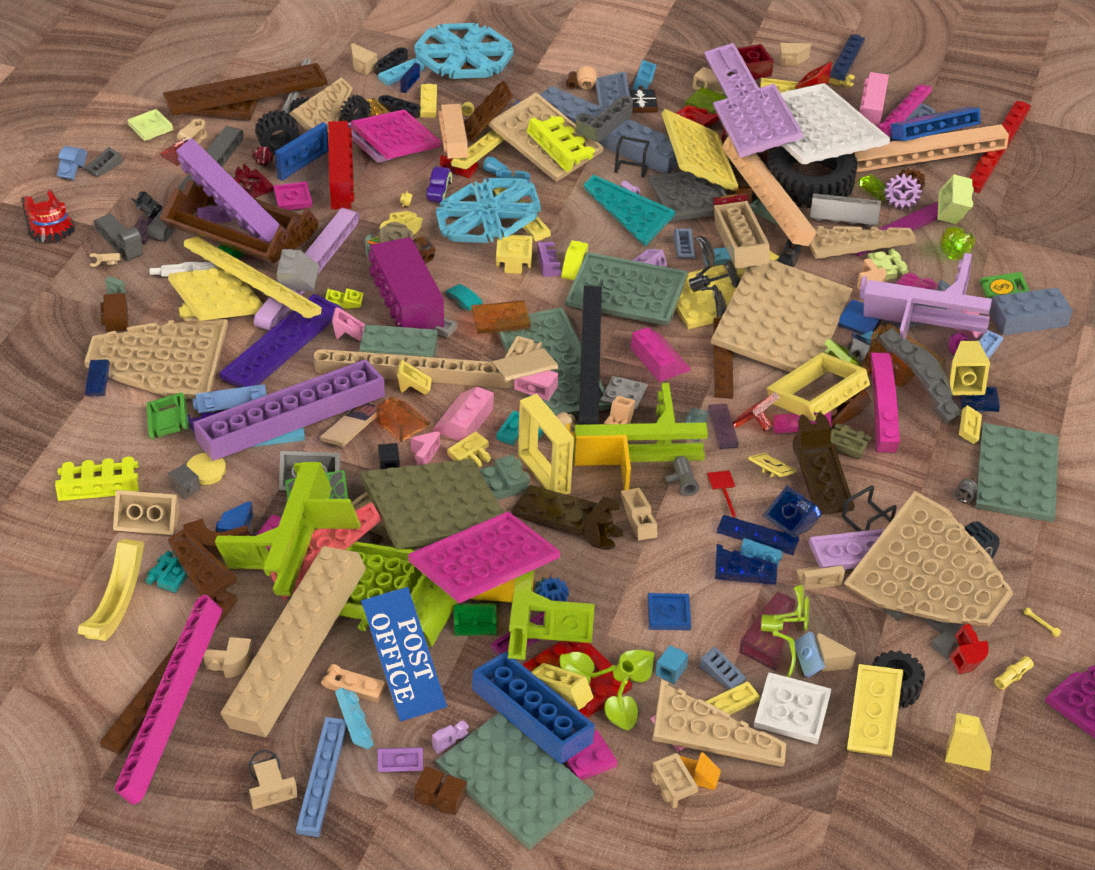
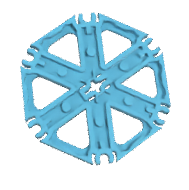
(462, 50)
(488, 209)

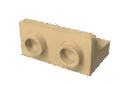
(673, 779)

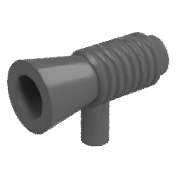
(684, 474)

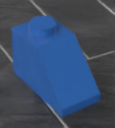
(236, 517)

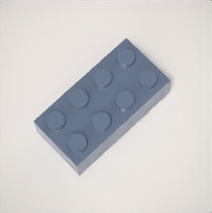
(1030, 311)

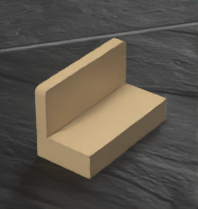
(819, 578)

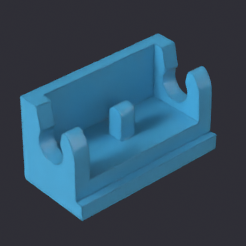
(644, 75)

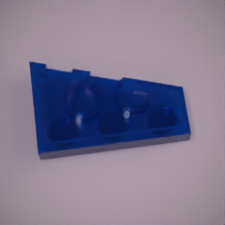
(736, 567)

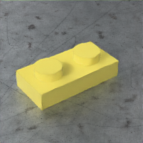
(970, 424)

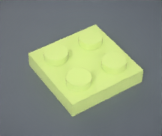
(150, 124)

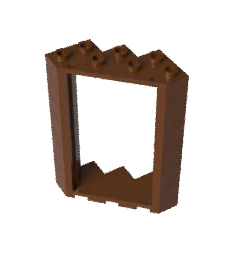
(291, 232)

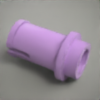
(628, 186)

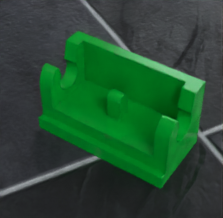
(475, 619)

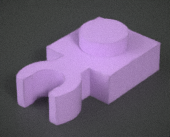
(447, 737)

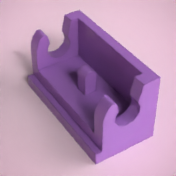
(548, 259)

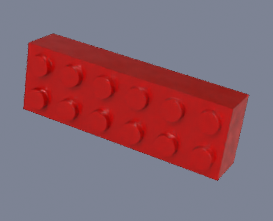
(340, 165)

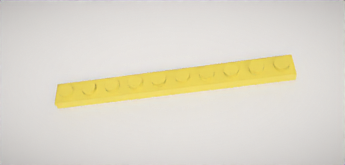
(253, 277)

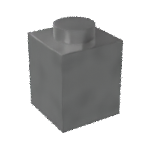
(184, 481)

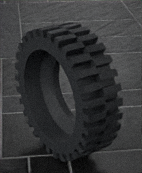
(802, 186)

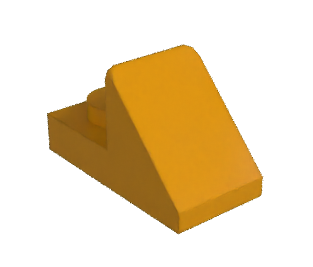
(703, 771)

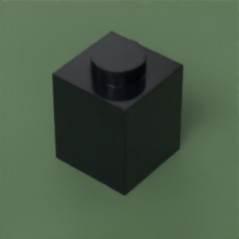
(388, 456)

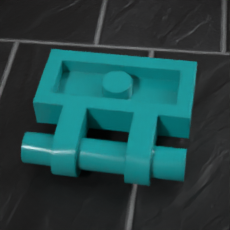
(171, 578)

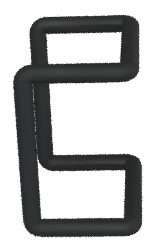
(618, 162)
(881, 513)

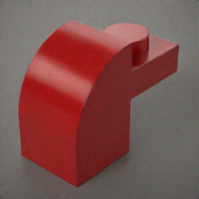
(970, 652)

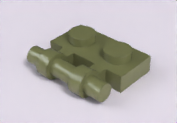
(849, 440)

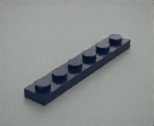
(847, 57)

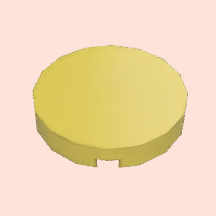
(207, 470)

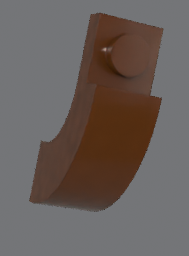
(207, 537)

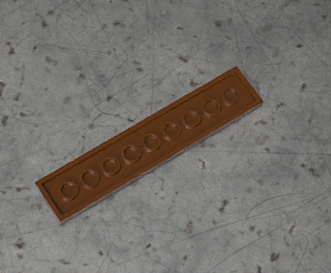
(244, 88)

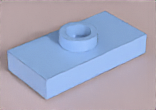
(990, 342)
(809, 654)

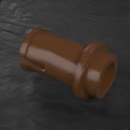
(572, 81)

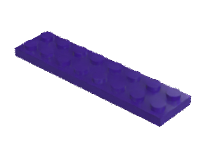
(278, 345)

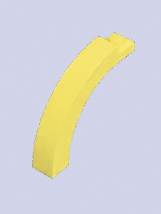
(118, 593)

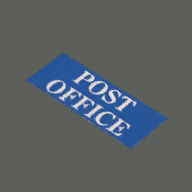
(404, 654)

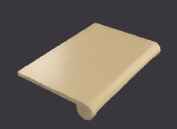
(525, 364)

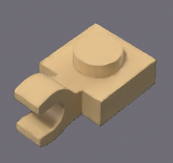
(111, 259)

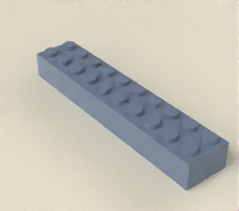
(660, 152)

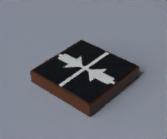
(644, 100)

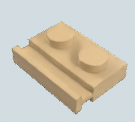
(522, 345)

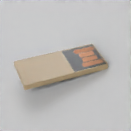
(350, 425)

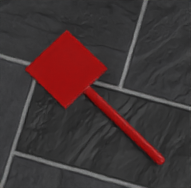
(722, 480)

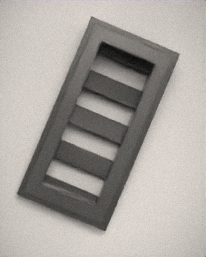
(109, 156)

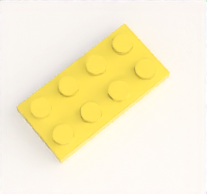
(875, 710)

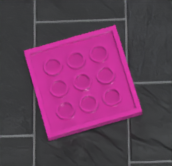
(395, 134)

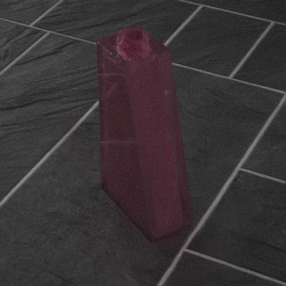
(762, 644)

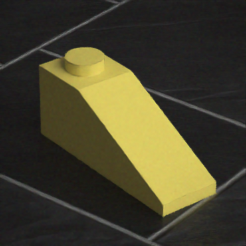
(567, 684)

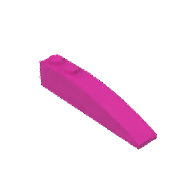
(884, 403)

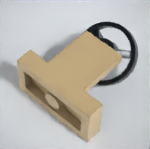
(271, 786)

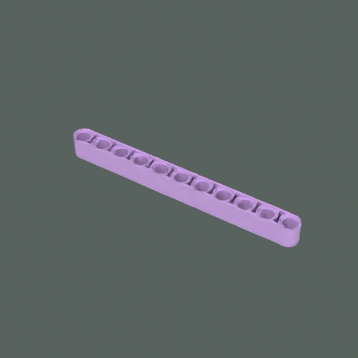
(320, 252)

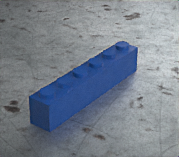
(935, 123)

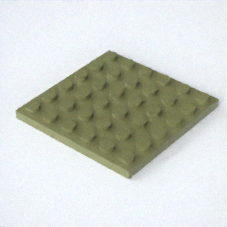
(430, 500)

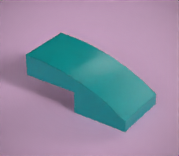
(464, 296)

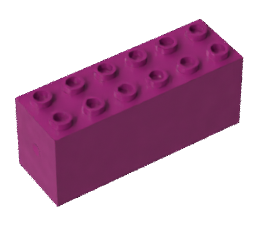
(406, 284)

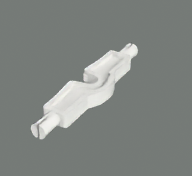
(165, 270)

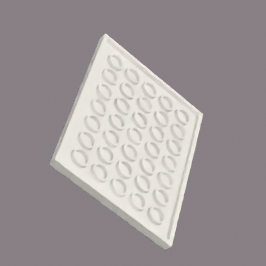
(828, 125)

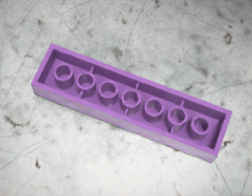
(226, 191)

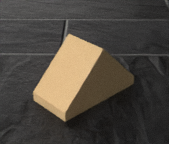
(834, 654)

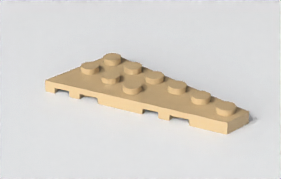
(323, 106)
(853, 240)
(706, 728)

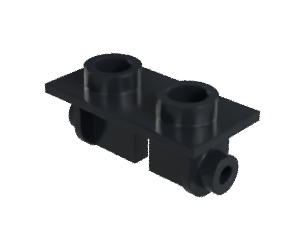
(148, 204)

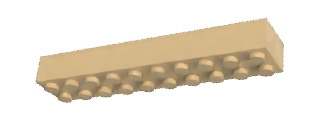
(293, 642)

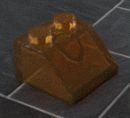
(400, 418)

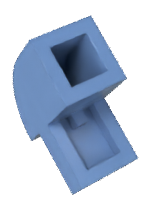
(70, 160)

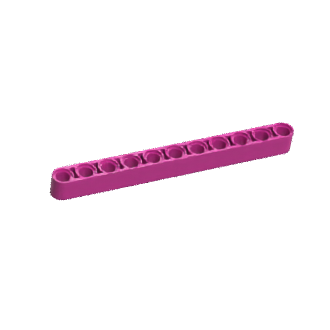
(168, 700)

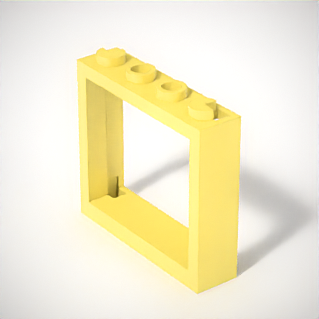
(855, 381)
(558, 474)

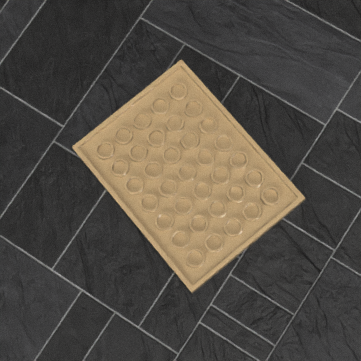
(781, 315)

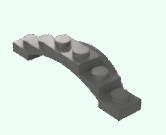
(927, 370)

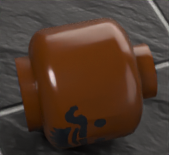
(425, 248)

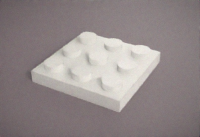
(792, 708)

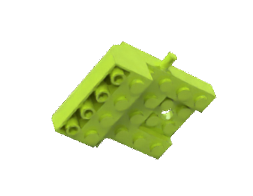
(389, 571)

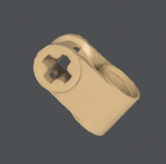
(193, 130)

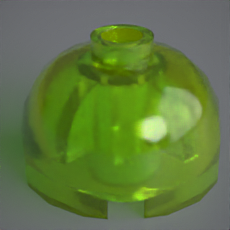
(956, 242)

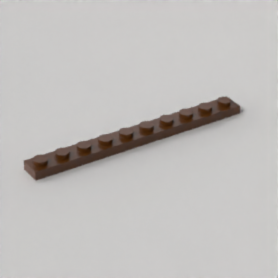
(133, 716)

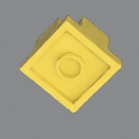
(514, 252)

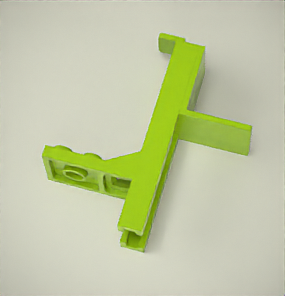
(305, 511)

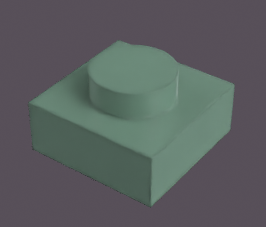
(114, 285)

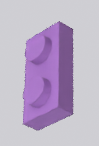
(400, 759)

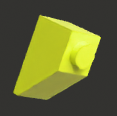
(573, 259)

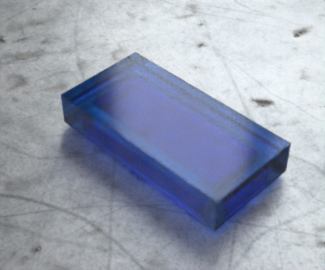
(410, 78)
(97, 377)

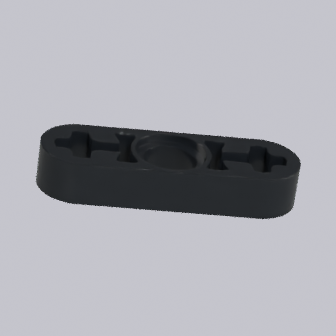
(398, 56)
(391, 104)

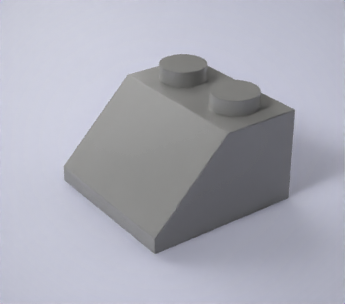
(297, 270)

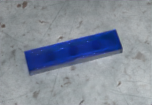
(742, 529)

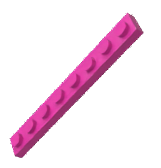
(905, 108)

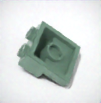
(506, 477)

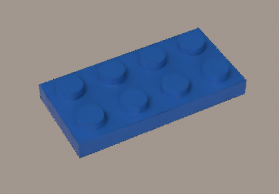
(302, 151)

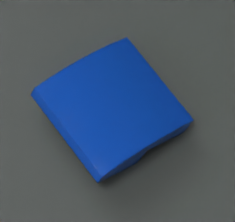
(854, 319)

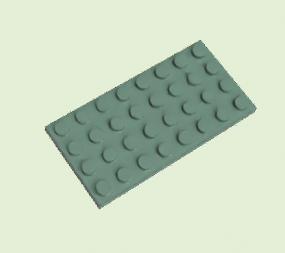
(563, 345)

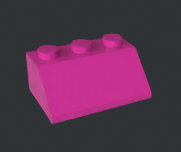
(657, 354)

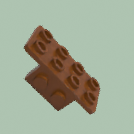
(487, 111)

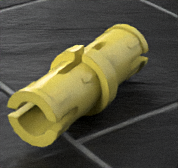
(1013, 672)

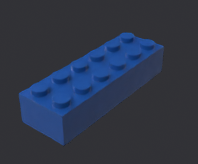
(533, 707)

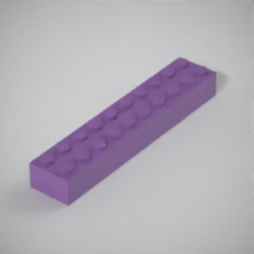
(288, 409)

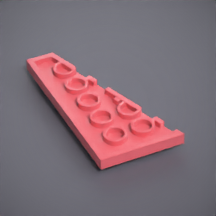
(335, 538)

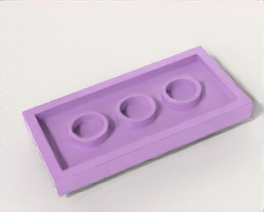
(843, 548)

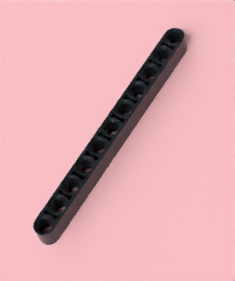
(590, 356)

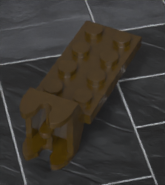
(821, 465)
(570, 514)

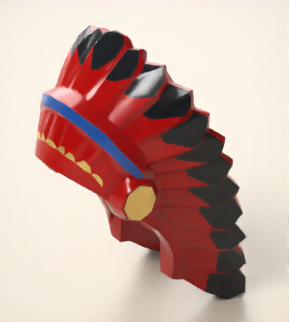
(47, 219)

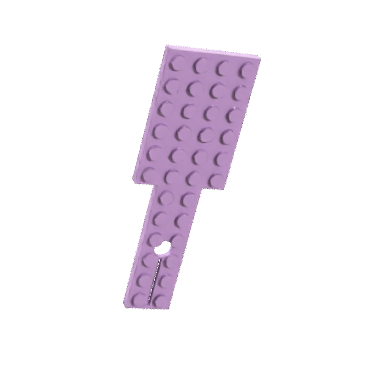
(750, 114)

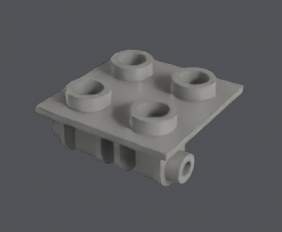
(625, 388)

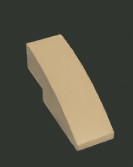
(639, 514)

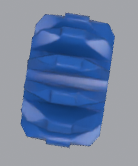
(552, 589)

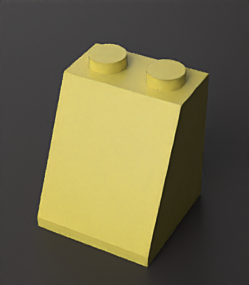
(969, 369)

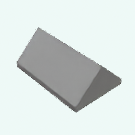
(329, 461)

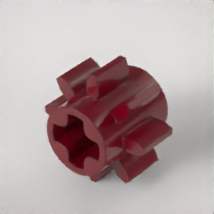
(262, 156)

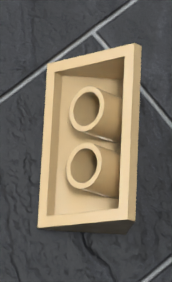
(146, 512)

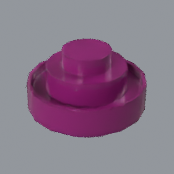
(955, 340)

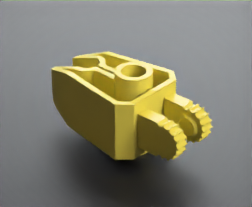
(407, 218)

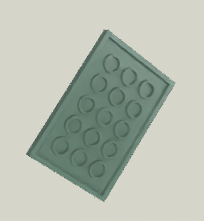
(630, 288)
(1017, 472)
(515, 780)

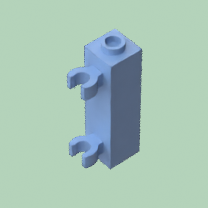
(227, 398)

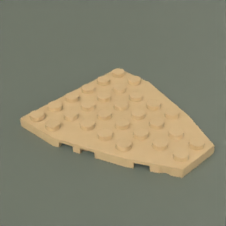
(163, 357)
(931, 569)

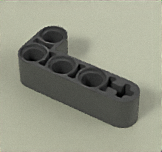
(607, 121)
(121, 240)

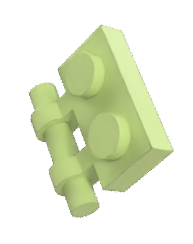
(885, 261)

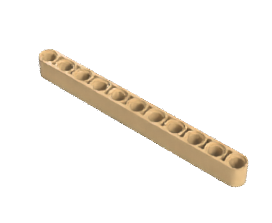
(439, 369)

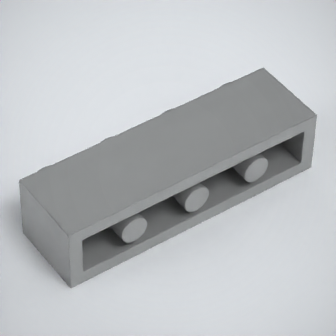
(845, 209)

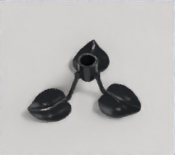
(701, 282)

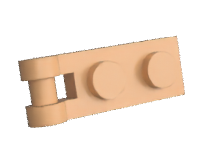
(364, 686)

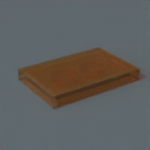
(500, 317)

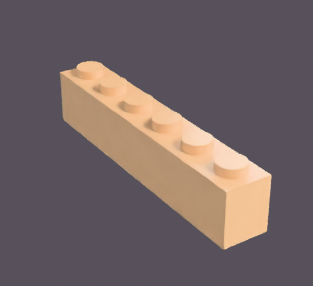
(453, 131)

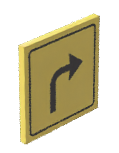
(772, 464)

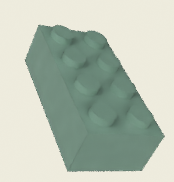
(399, 341)

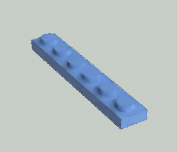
(321, 777)

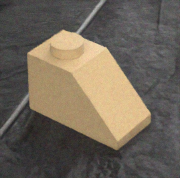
(793, 53)
(362, 59)

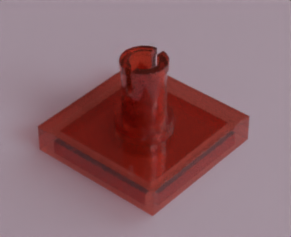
(758, 413)

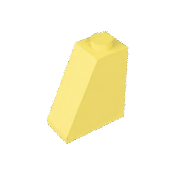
(968, 743)

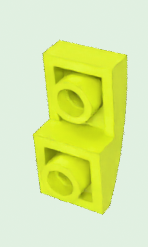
(346, 300)

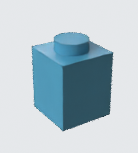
(671, 664)

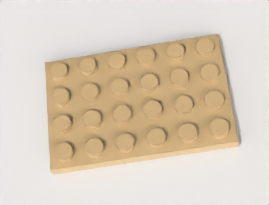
(513, 127)

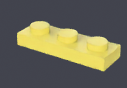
(428, 100)

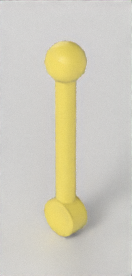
(1055, 631)

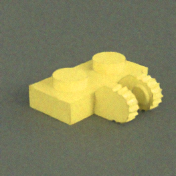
(469, 448)

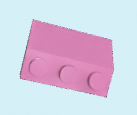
(466, 414)

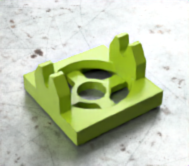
(835, 349)

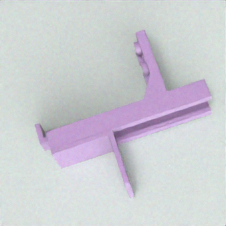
(897, 302)

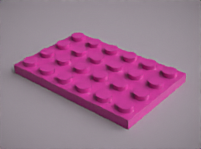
(483, 556)

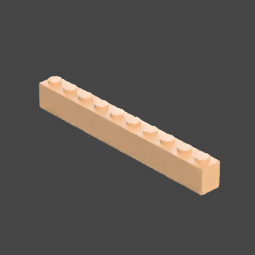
(933, 148)
(772, 196)

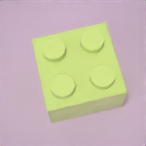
(955, 199)

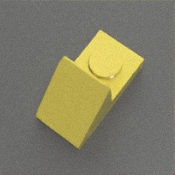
(412, 377)

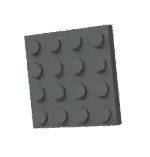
(685, 194)

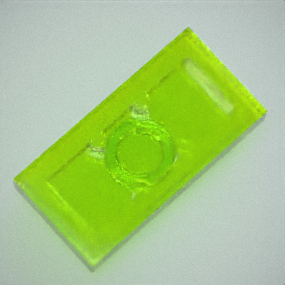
(873, 186)

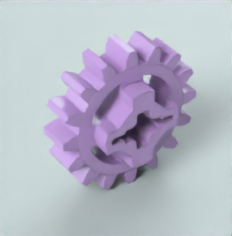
(909, 192)

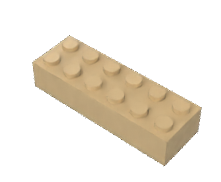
(741, 234)

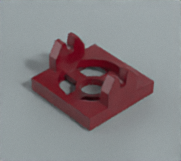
(257, 188)

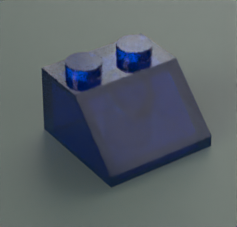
(792, 513)

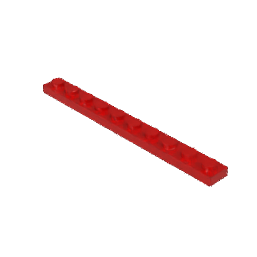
(991, 158)

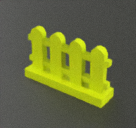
(552, 143)
(100, 486)

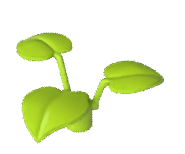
(774, 622)
(632, 664)

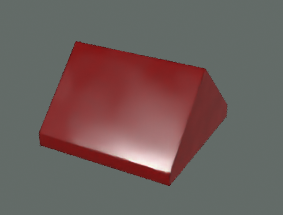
(816, 76)

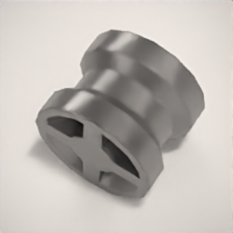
(965, 490)

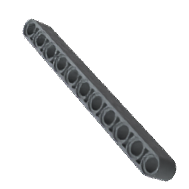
(220, 151)

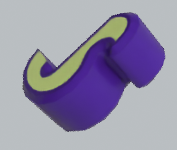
(438, 185)

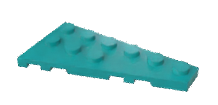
(634, 212)

